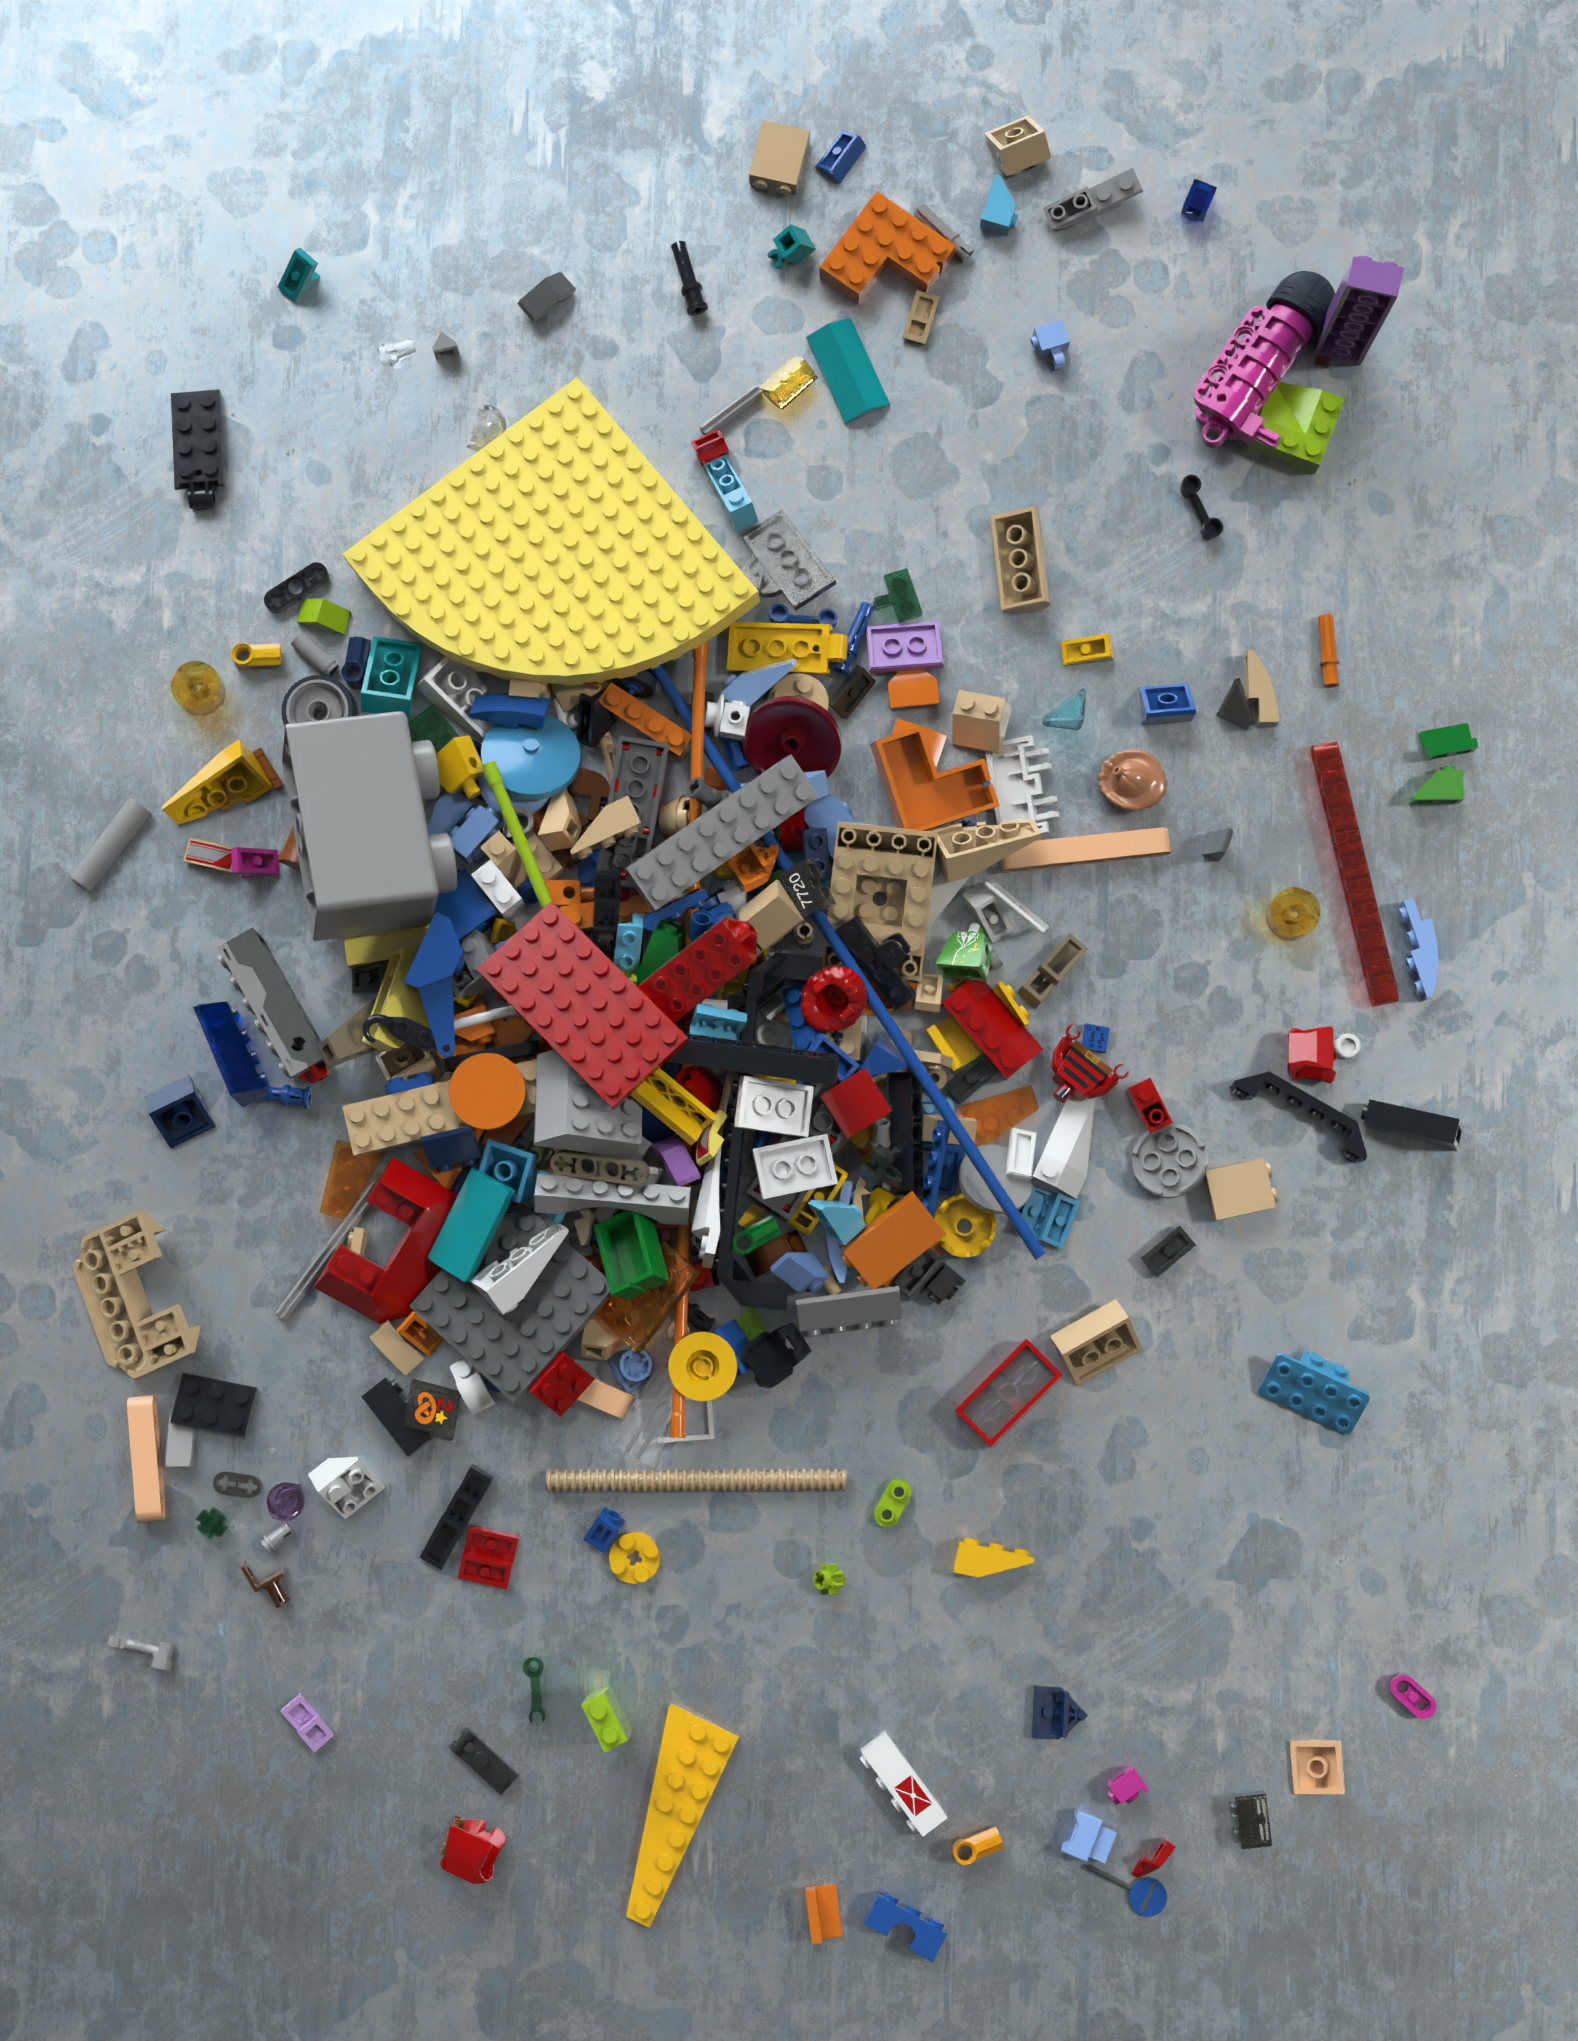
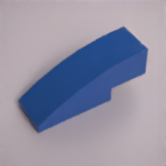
(510, 711)

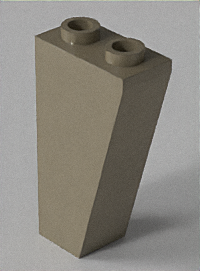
(346, 1041)

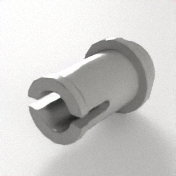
(277, 1538)

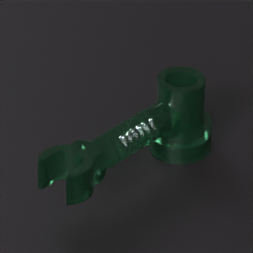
(534, 1674)

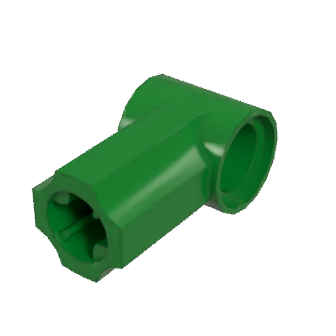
(758, 1233)

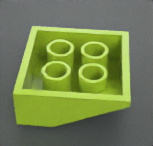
(1304, 421)

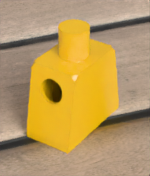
(460, 767)

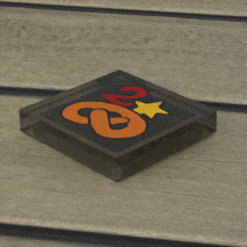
(432, 1410)

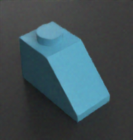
(999, 209)
(838, 1219)

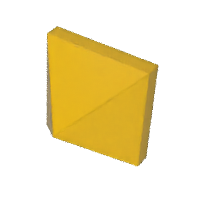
(501, 930)

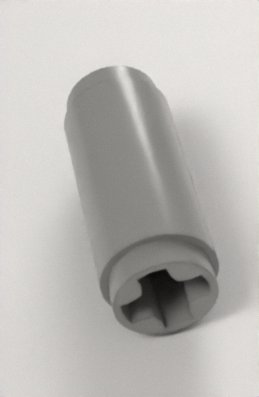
(314, 654)

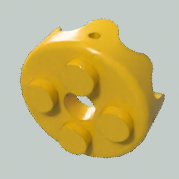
(967, 1244)

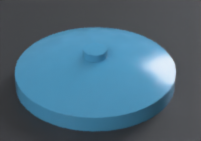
(532, 759)

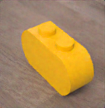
(804, 1217)

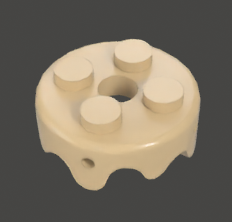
(801, 686)

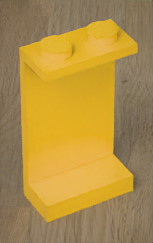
(952, 1042)

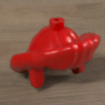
(833, 999)

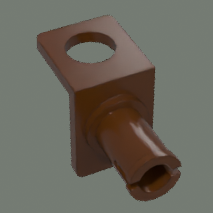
(270, 1583)

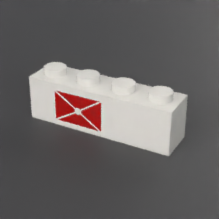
(903, 1783)

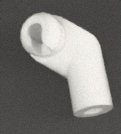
(567, 718)

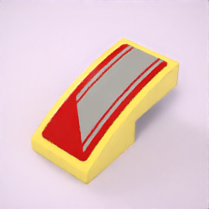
(710, 1140)

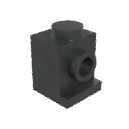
(944, 1285)

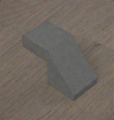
(544, 296)

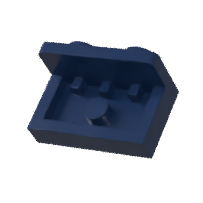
(816, 847)

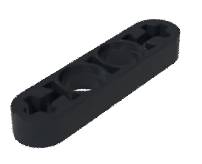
(510, 1052)

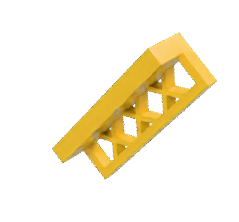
(675, 1115)

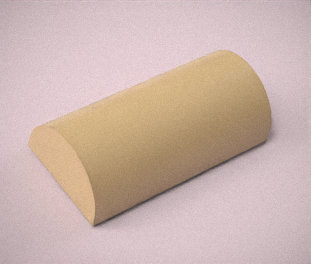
(1020, 561)

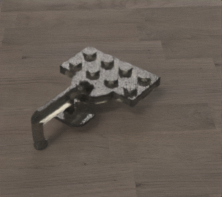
(785, 562)

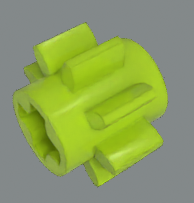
(829, 1579)

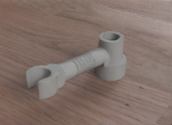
(161, 1655)

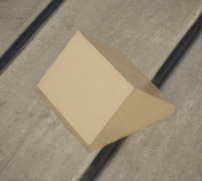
(771, 914)

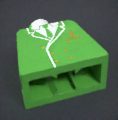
(966, 955)

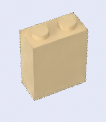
(779, 157)
(1240, 1189)

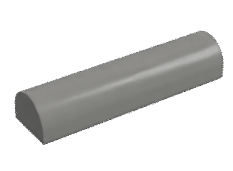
(110, 844)

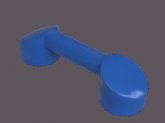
(779, 614)

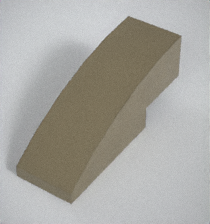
(1052, 970)

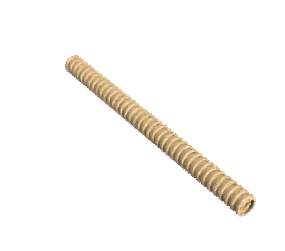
(696, 1480)

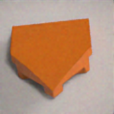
(912, 689)
(753, 866)

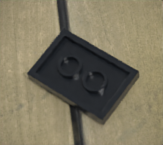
(214, 1405)

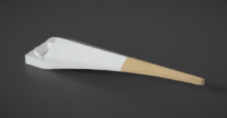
(707, 1217)

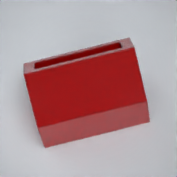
(710, 447)

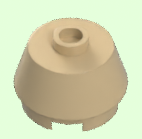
(674, 816)

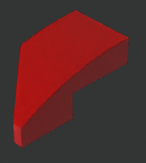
(1145, 1865)

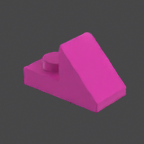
(254, 862)

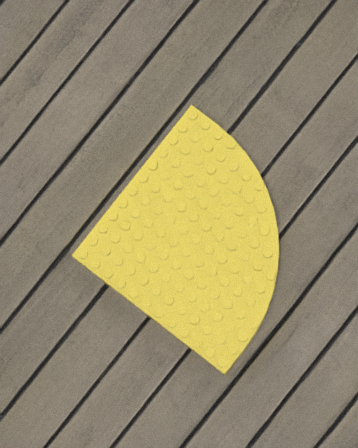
(554, 556)

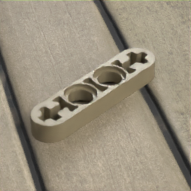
(600, 1163)

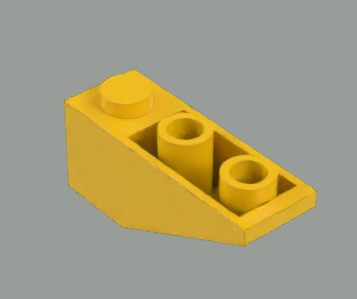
(980, 1560)

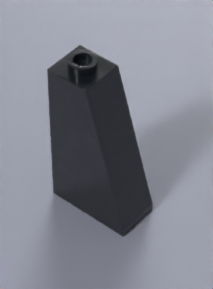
(1413, 1124)

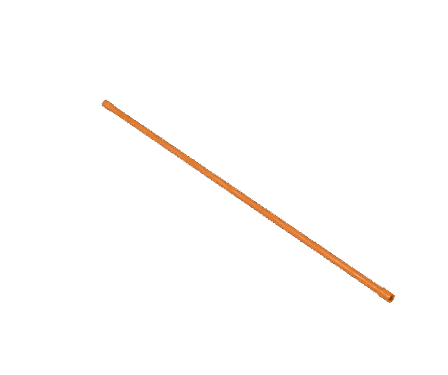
(700, 654)

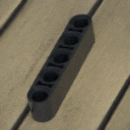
(906, 1130)

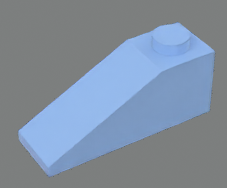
(754, 683)

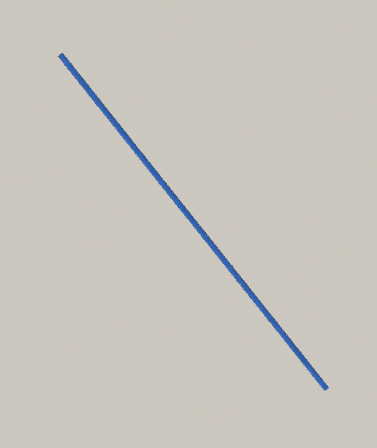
(872, 998)

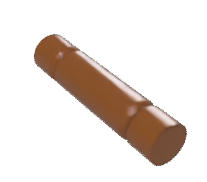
(268, 769)

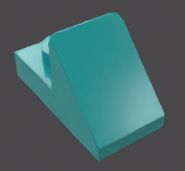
(298, 275)

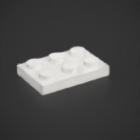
(773, 1106)
(794, 1166)

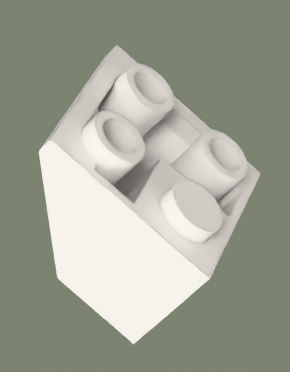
(345, 1484)

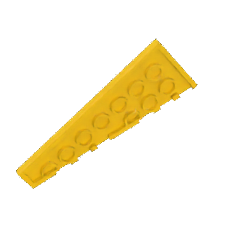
(685, 1777)

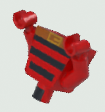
(1080, 1071)

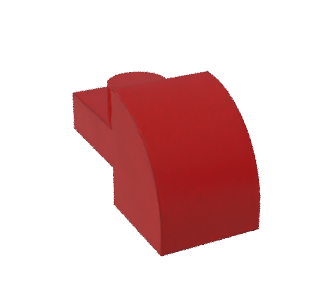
(791, 832)

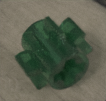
(212, 1523)

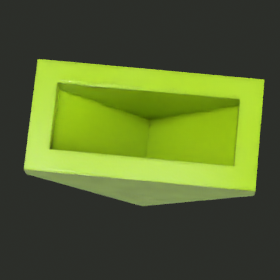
(324, 615)

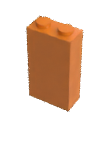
(892, 1241)

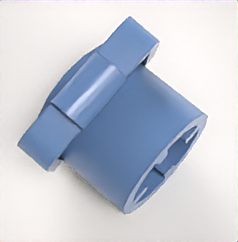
(632, 1367)

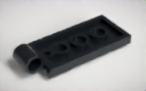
(198, 445)

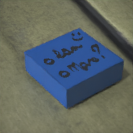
(1095, 1037)

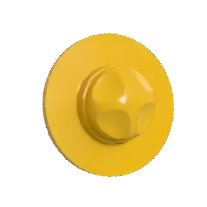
(702, 1366)

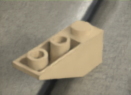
(561, 822)
(612, 823)

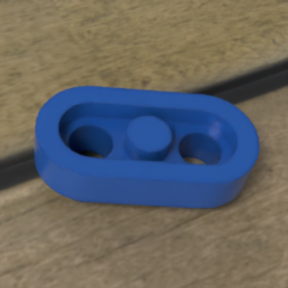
(399, 1084)

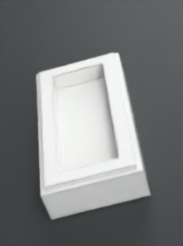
(1020, 1154)

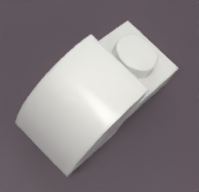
(472, 1386)

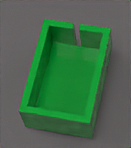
(631, 1254)

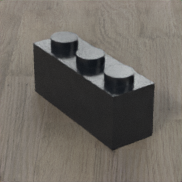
(390, 1408)

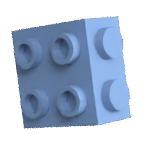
(476, 830)

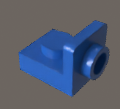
(604, 1529)

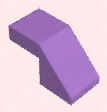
(677, 1161)

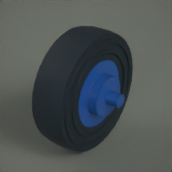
(639, 685)

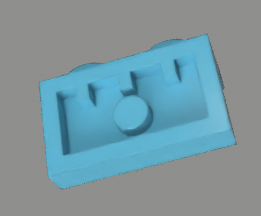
(629, 944)

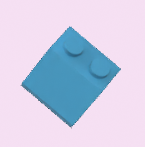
(511, 1167)

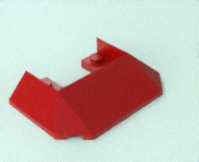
(390, 1290)

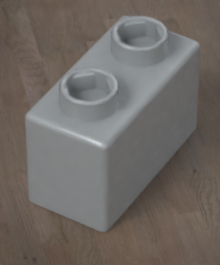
(363, 824)

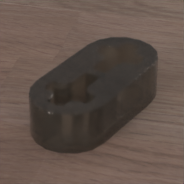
(237, 1490)

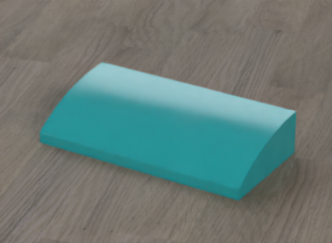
(471, 1225)

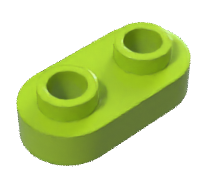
(893, 1503)

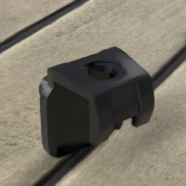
(771, 1358)

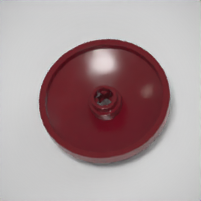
(792, 728)

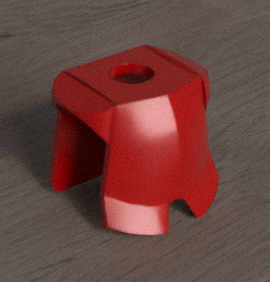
(1311, 1054)
(472, 1851)

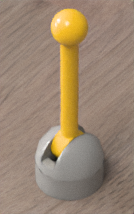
(995, 963)

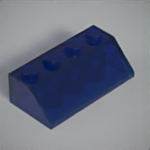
(232, 1052)

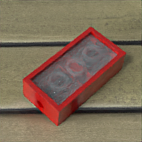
(1009, 1393)

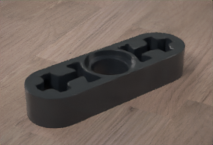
(277, 590)

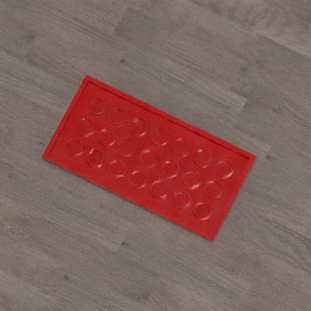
(582, 1005)

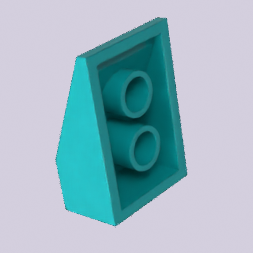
(391, 676)

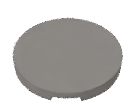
(1170, 1161)
(976, 1190)

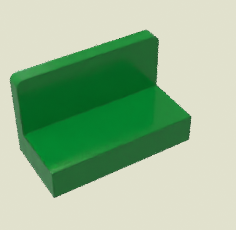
(1447, 741)

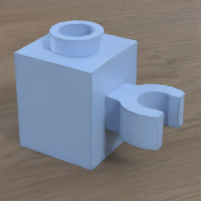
(1051, 340)

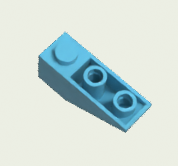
(731, 493)

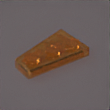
(1000, 1113)
(347, 1179)

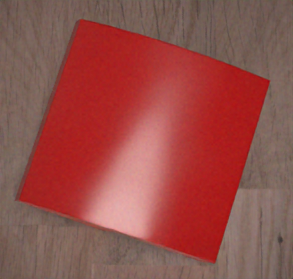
(855, 1103)
(488, 1556)

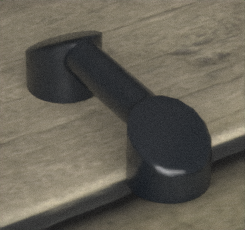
(1189, 488)

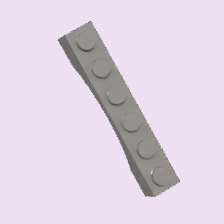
(564, 1194)

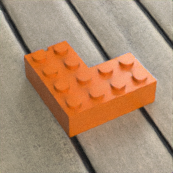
(885, 238)
(920, 794)

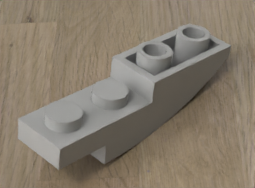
(1094, 201)

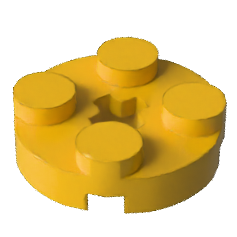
(647, 1551)

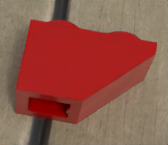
(1148, 1105)

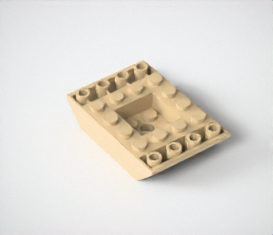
(888, 862)

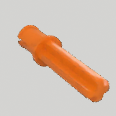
(1328, 650)

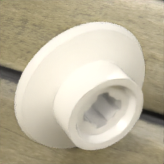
(714, 715)

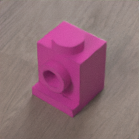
(1126, 1786)

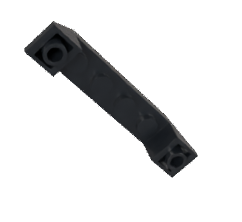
(1353, 1144)

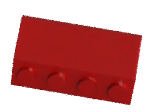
(991, 1027)

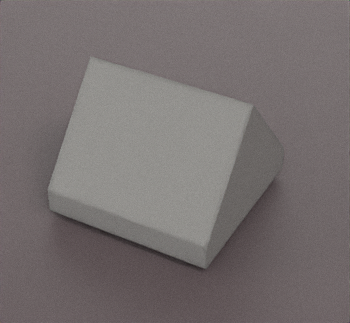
(445, 347)

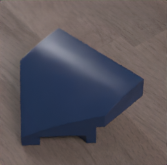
(1054, 1713)

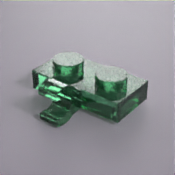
(900, 595)

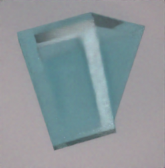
(1068, 714)

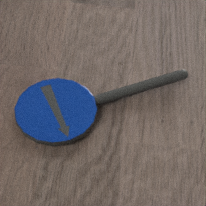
(1145, 1896)

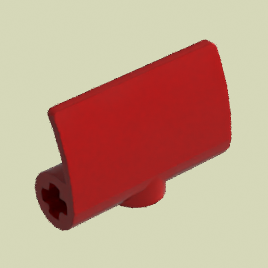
(703, 1085)

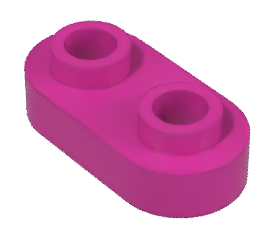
(1412, 1695)

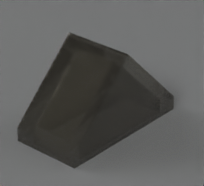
(1236, 707)

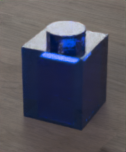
(1198, 200)

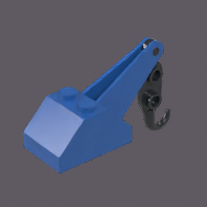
(432, 976)

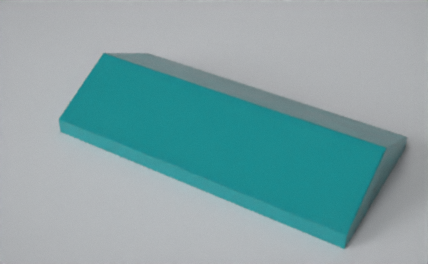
(847, 370)

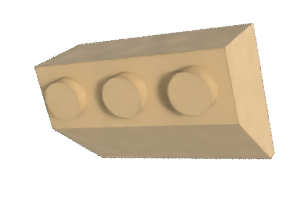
(1096, 1342)

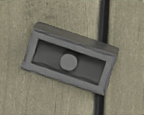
(919, 1274)

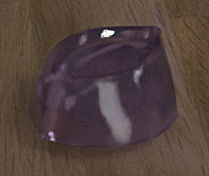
(285, 1501)

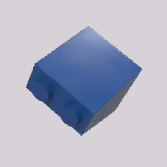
(467, 907)

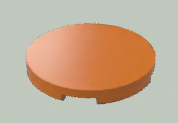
(487, 1091)

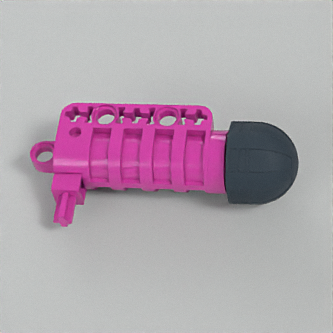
(1261, 360)

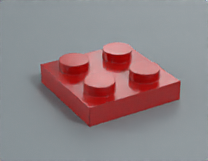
(561, 1383)

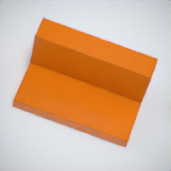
(823, 1912)

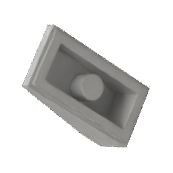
(179, 1446)

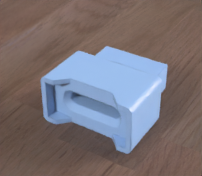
(1089, 1838)

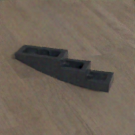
(606, 911)
(456, 1517)

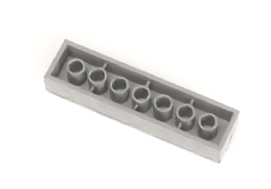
(721, 833)

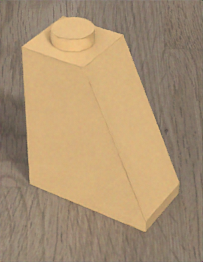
(506, 859)

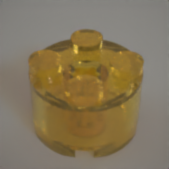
(185, 684)
(1293, 900)

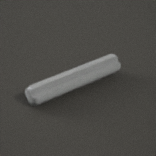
(732, 410)

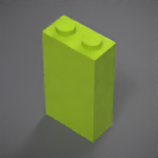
(607, 1718)

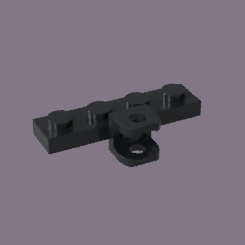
(879, 959)

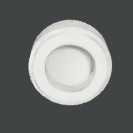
(768, 1034)
(1347, 1046)

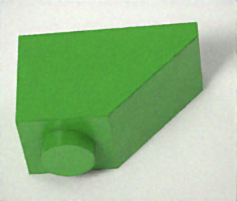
(1442, 788)

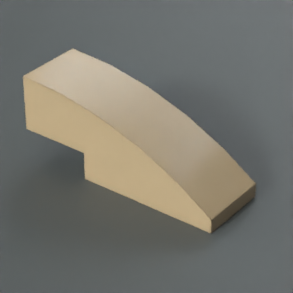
(1260, 691)

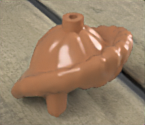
(1132, 780)

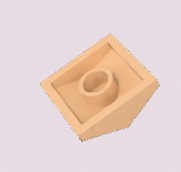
(1317, 1767)

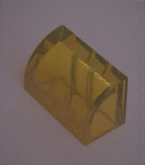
(788, 382)

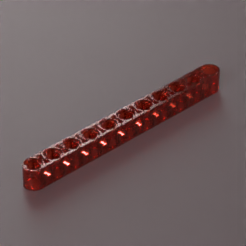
(1354, 873)

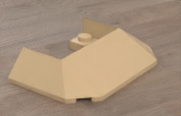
(117, 1302)

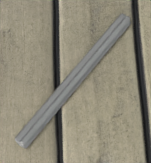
(321, 1260)

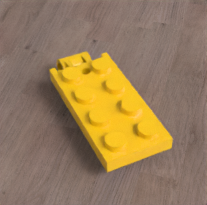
(764, 644)

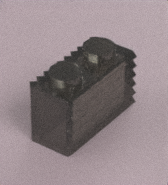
(1251, 1819)

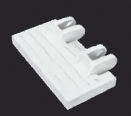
(1018, 782)

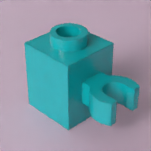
(792, 245)

